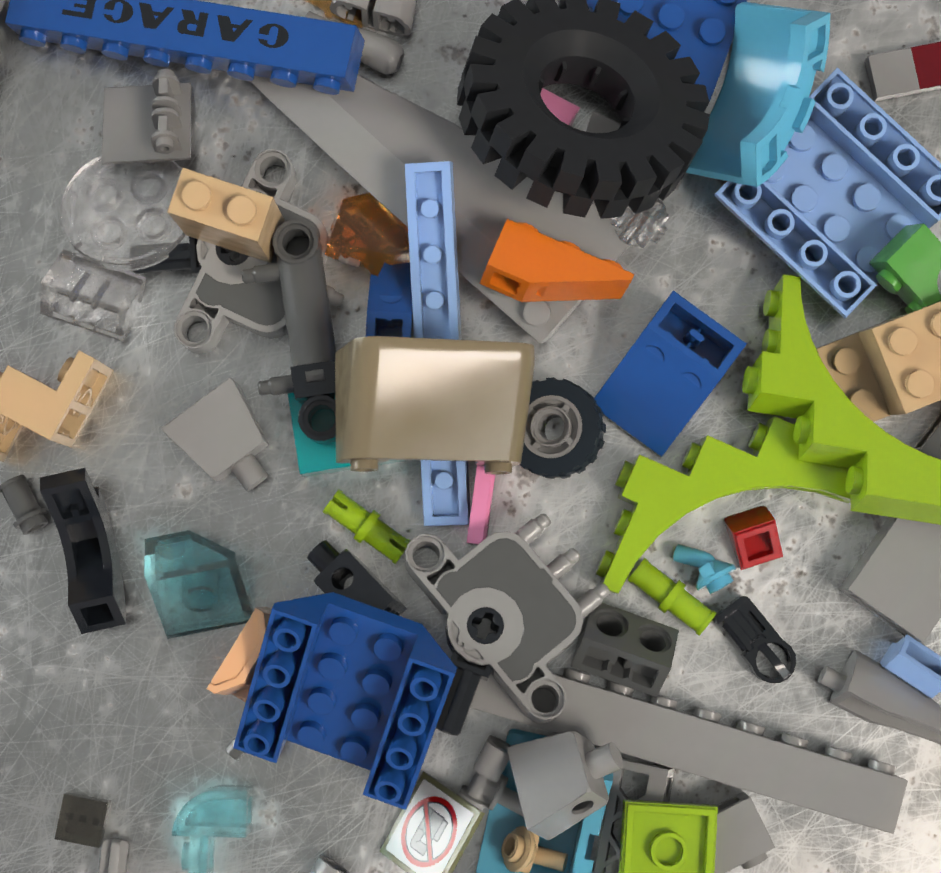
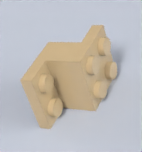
(890, 364)
(49, 411)

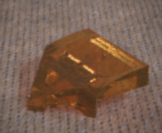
(368, 233)

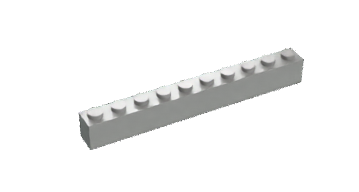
(713, 749)

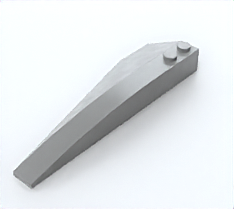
(380, 132)

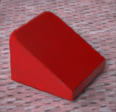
(754, 537)

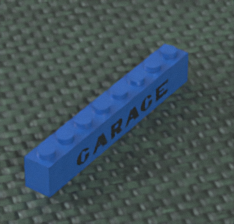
(199, 36)

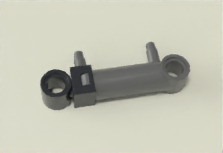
(307, 326)

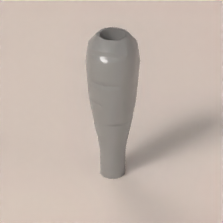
(379, 50)

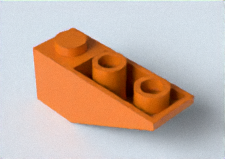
(544, 269)

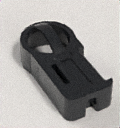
(753, 633)

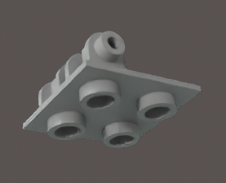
(147, 121)

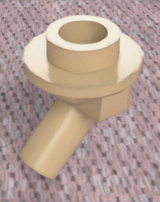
(521, 851)

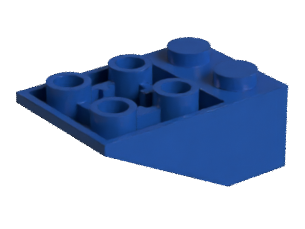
(668, 373)

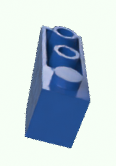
(390, 302)

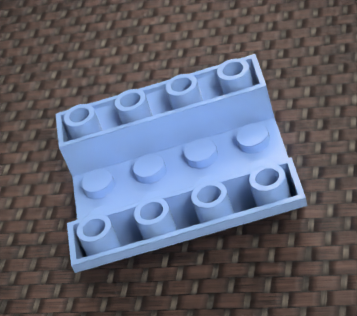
(841, 193)

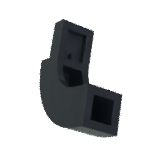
(89, 549)

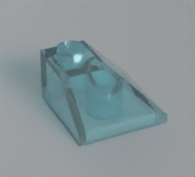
(195, 584)

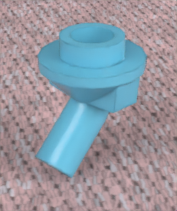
(712, 572)

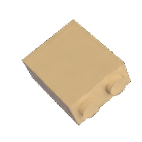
(225, 214)

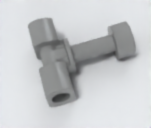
(488, 782)

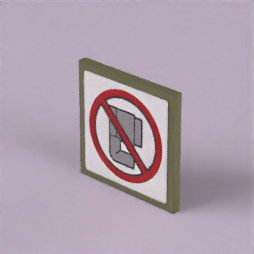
(432, 829)

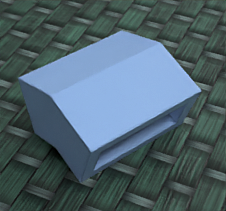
(914, 665)

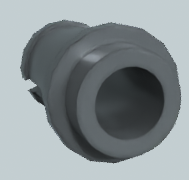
(23, 505)

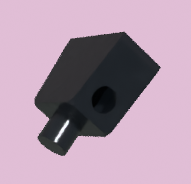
(365, 588)

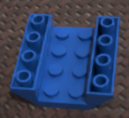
(349, 688)

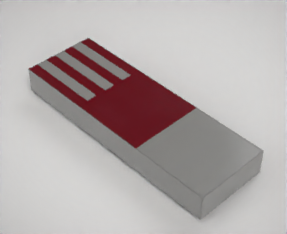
(904, 71)

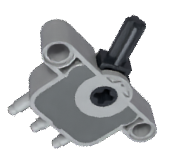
(219, 291)
(526, 609)

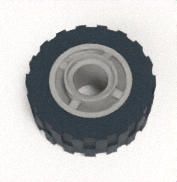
(581, 433)

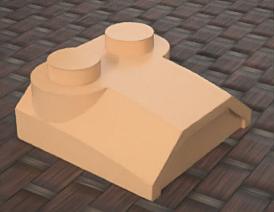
(239, 665)

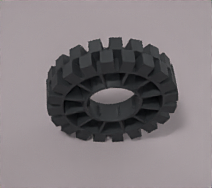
(569, 45)

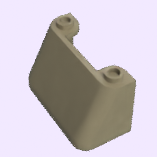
(432, 401)

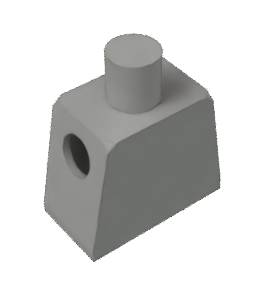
(222, 435)
(561, 780)

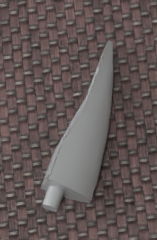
(882, 698)

